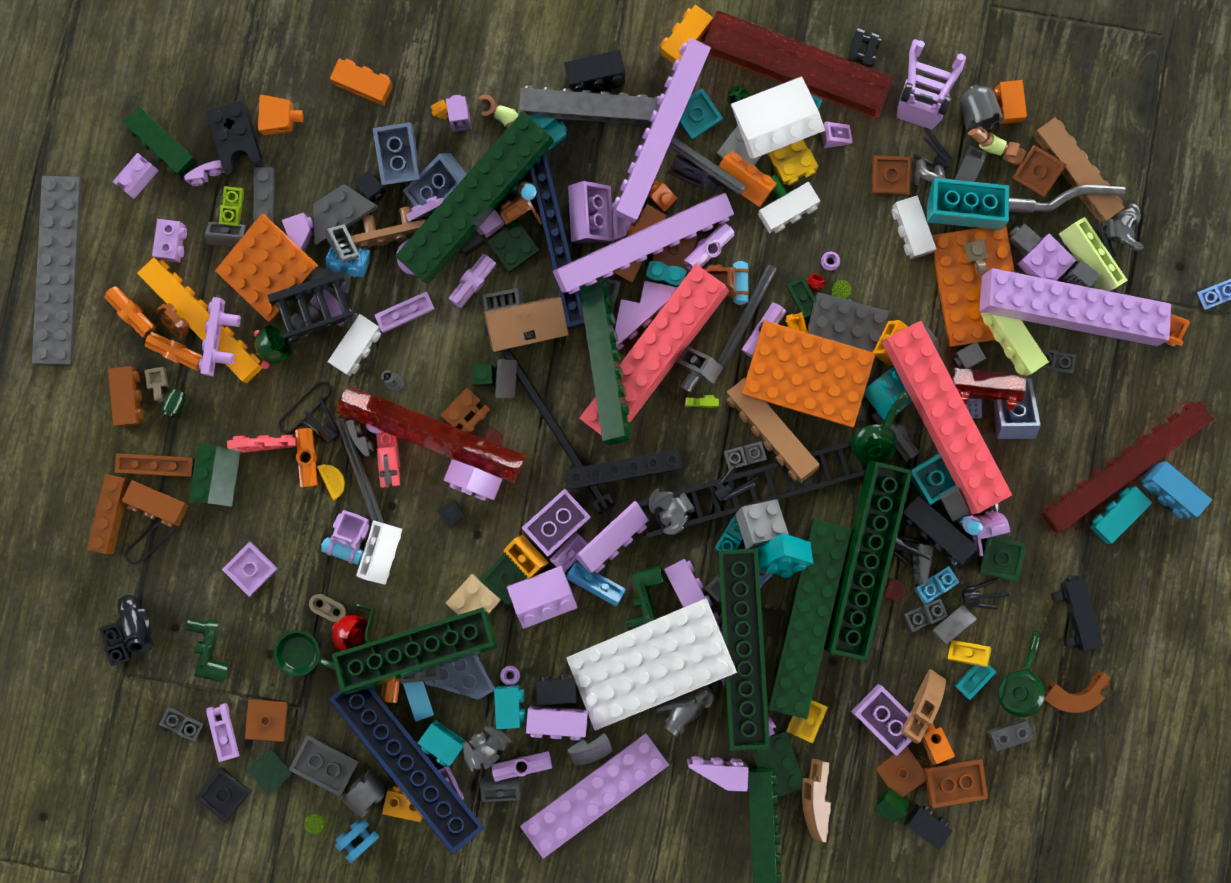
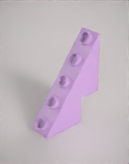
(635, 315)

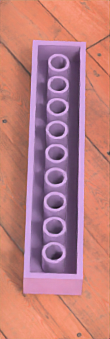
(1075, 307)

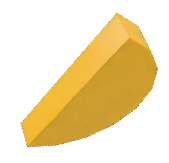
(333, 480)

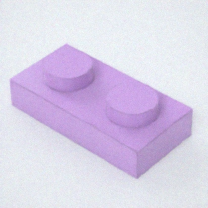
(419, 211)
(566, 554)

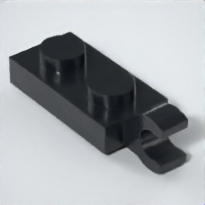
(692, 174)

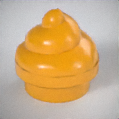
(440, 110)

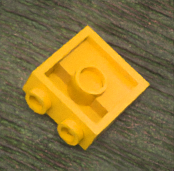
(793, 162)

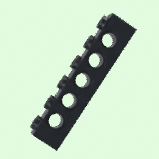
(622, 470)

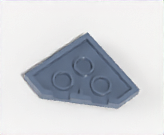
(465, 678)

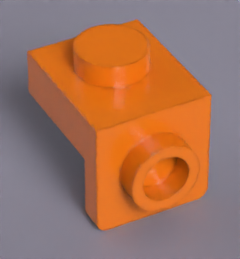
(661, 195)
(1177, 330)

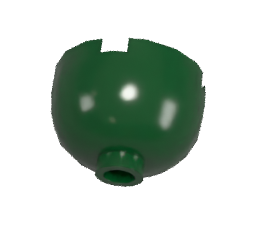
(271, 346)

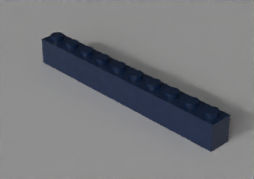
(556, 236)

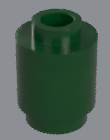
(173, 403)

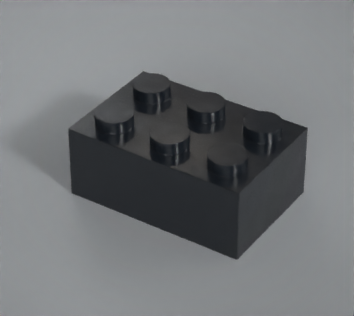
(596, 72)

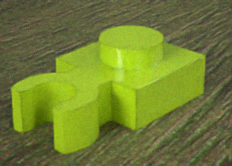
(707, 401)

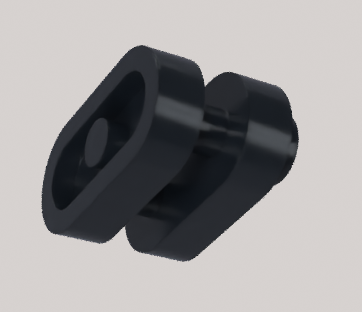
(873, 42)

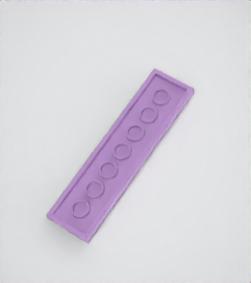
(594, 795)

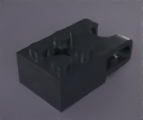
(234, 141)

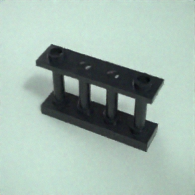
(298, 293)

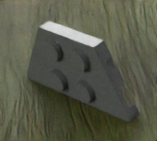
(339, 208)

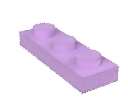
(404, 312)

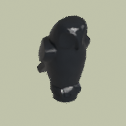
(134, 624)

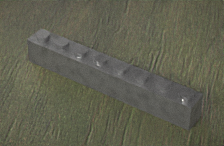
(586, 105)

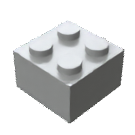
(760, 523)

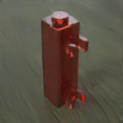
(990, 385)

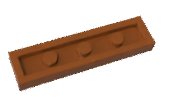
(154, 465)

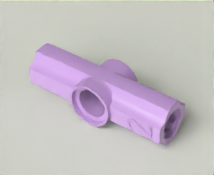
(715, 240)
(472, 281)
(774, 315)
(509, 768)

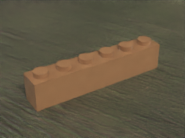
(1078, 171)
(774, 433)

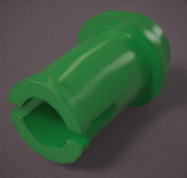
(779, 189)

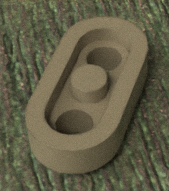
(328, 607)

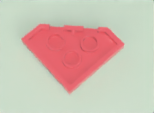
(261, 443)

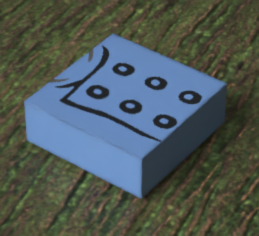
(975, 408)

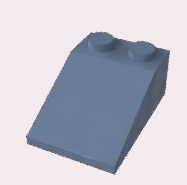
(396, 153)
(435, 180)
(1017, 423)

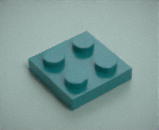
(699, 115)

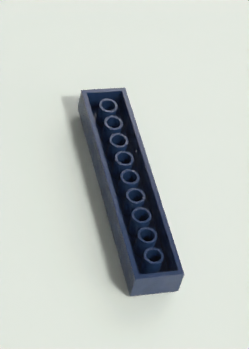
(408, 767)

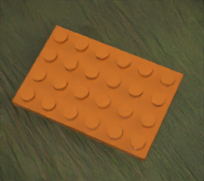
(961, 285)
(808, 374)

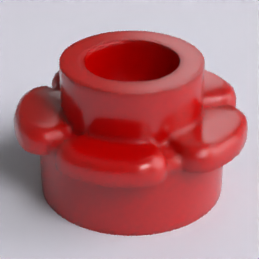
(815, 282)

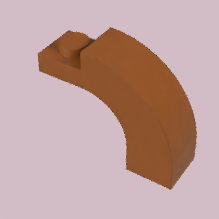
(1077, 702)

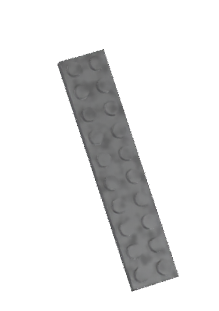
(57, 270)

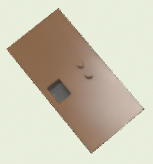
(526, 323)

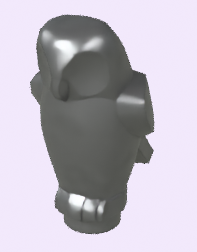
(685, 708)

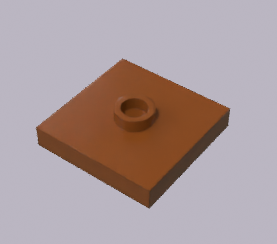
(1039, 171)
(891, 175)
(675, 255)
(266, 720)
(901, 772)

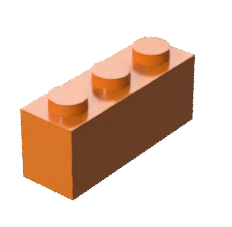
(361, 81)
(757, 183)

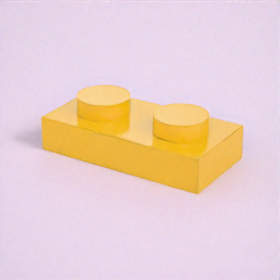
(969, 653)

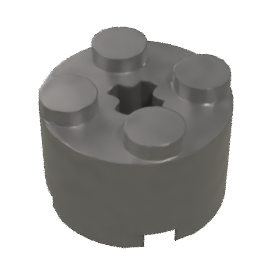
(363, 793)

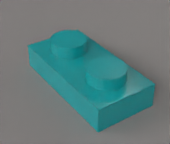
(974, 680)

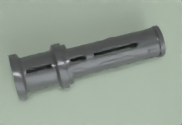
(390, 378)

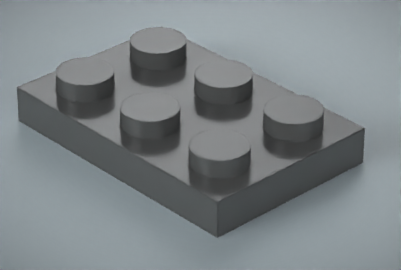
(324, 765)

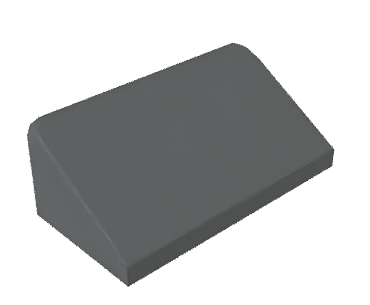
(223, 235)
(506, 378)
(500, 790)

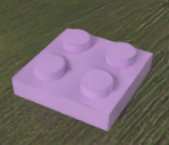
(250, 569)

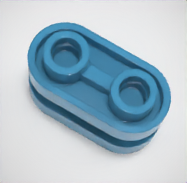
(344, 840)

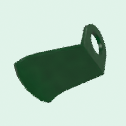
(370, 621)

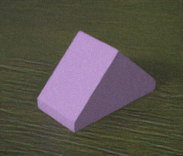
(836, 135)

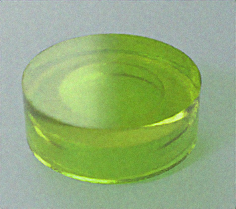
(841, 289)
(314, 823)

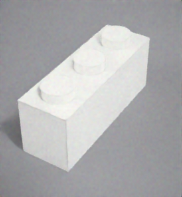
(789, 208)
(913, 227)
(355, 345)
(379, 552)

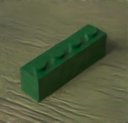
(157, 139)

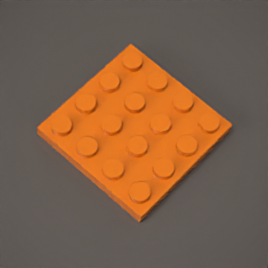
(264, 264)

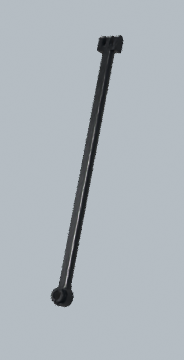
(556, 429)

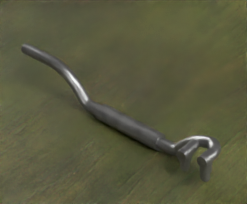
(1026, 205)

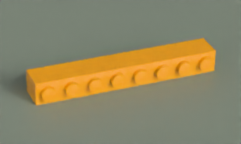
(195, 312)

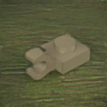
(977, 253)
(156, 380)

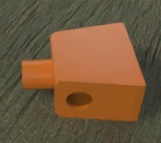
(277, 115)
(937, 751)

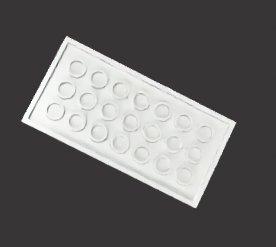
(651, 664)

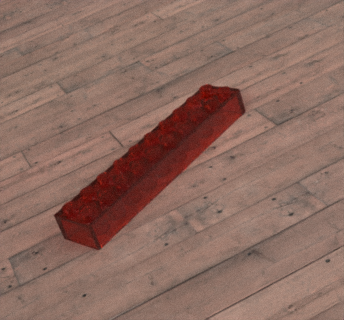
(789, 59)

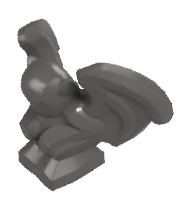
(1122, 230)
(673, 510)
(484, 748)

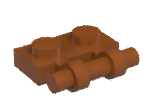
(461, 408)

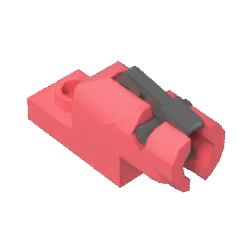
(388, 459)

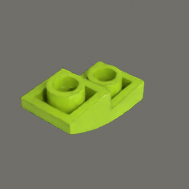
(232, 206)

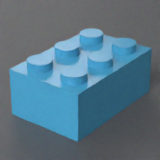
(1174, 491)

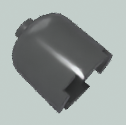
(980, 108)

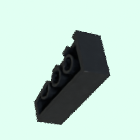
(940, 533)

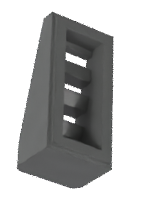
(342, 231)
(502, 294)
(921, 565)

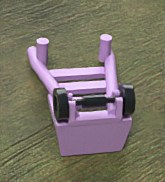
(919, 112)

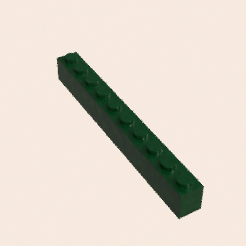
(605, 362)

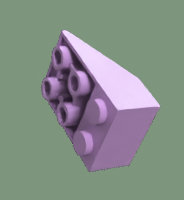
(728, 774)

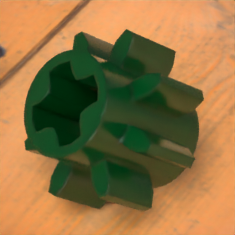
(737, 94)

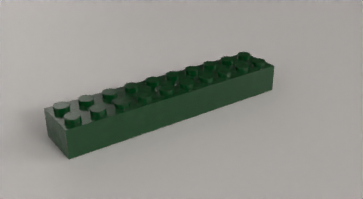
(475, 198)
(867, 560)
(809, 620)
(744, 640)

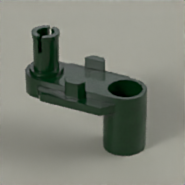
(643, 581)
(207, 668)

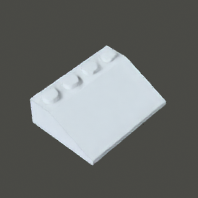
(777, 117)

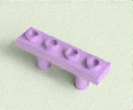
(213, 328)

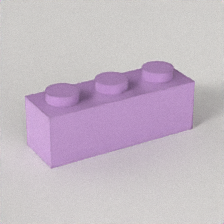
(447, 774)

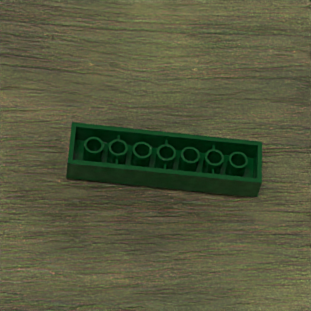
(414, 651)

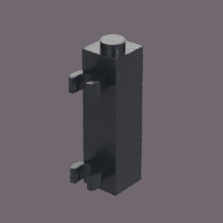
(1081, 614)

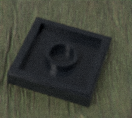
(223, 794)

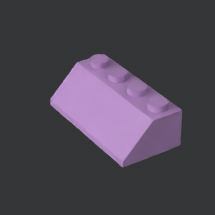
(612, 537)

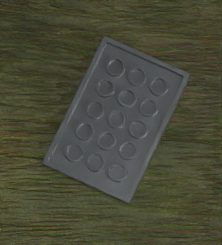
(851, 325)

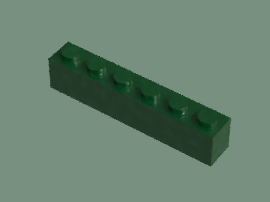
(763, 825)

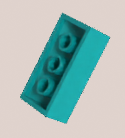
(968, 204)

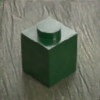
(483, 375)
(891, 806)

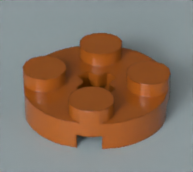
(172, 320)

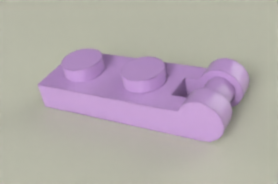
(222, 732)

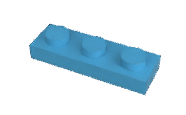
(596, 584)

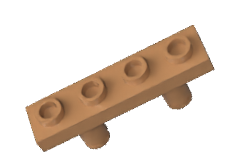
(383, 236)

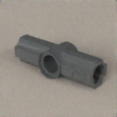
(903, 444)

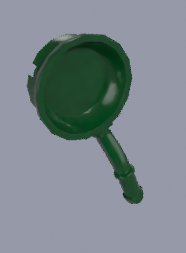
(877, 441)
(298, 653)
(1022, 691)

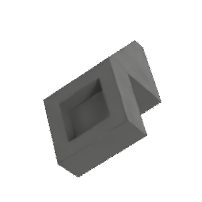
(971, 164)

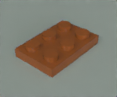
(956, 783)

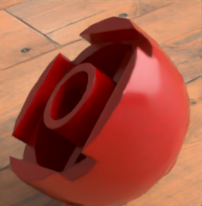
(349, 632)

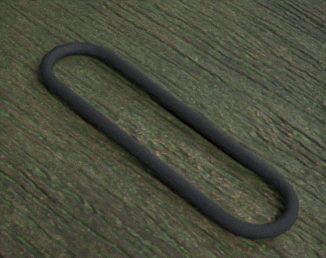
(304, 396)
(144, 535)

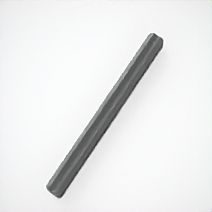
(707, 166)
(746, 315)
(359, 471)

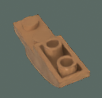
(926, 706)
(815, 807)

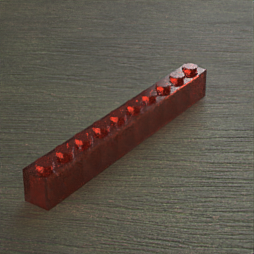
(431, 434)
(1127, 466)

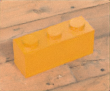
(693, 26)

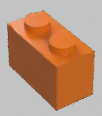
(1011, 101)

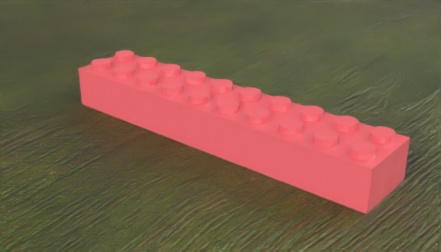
(665, 340)
(946, 418)

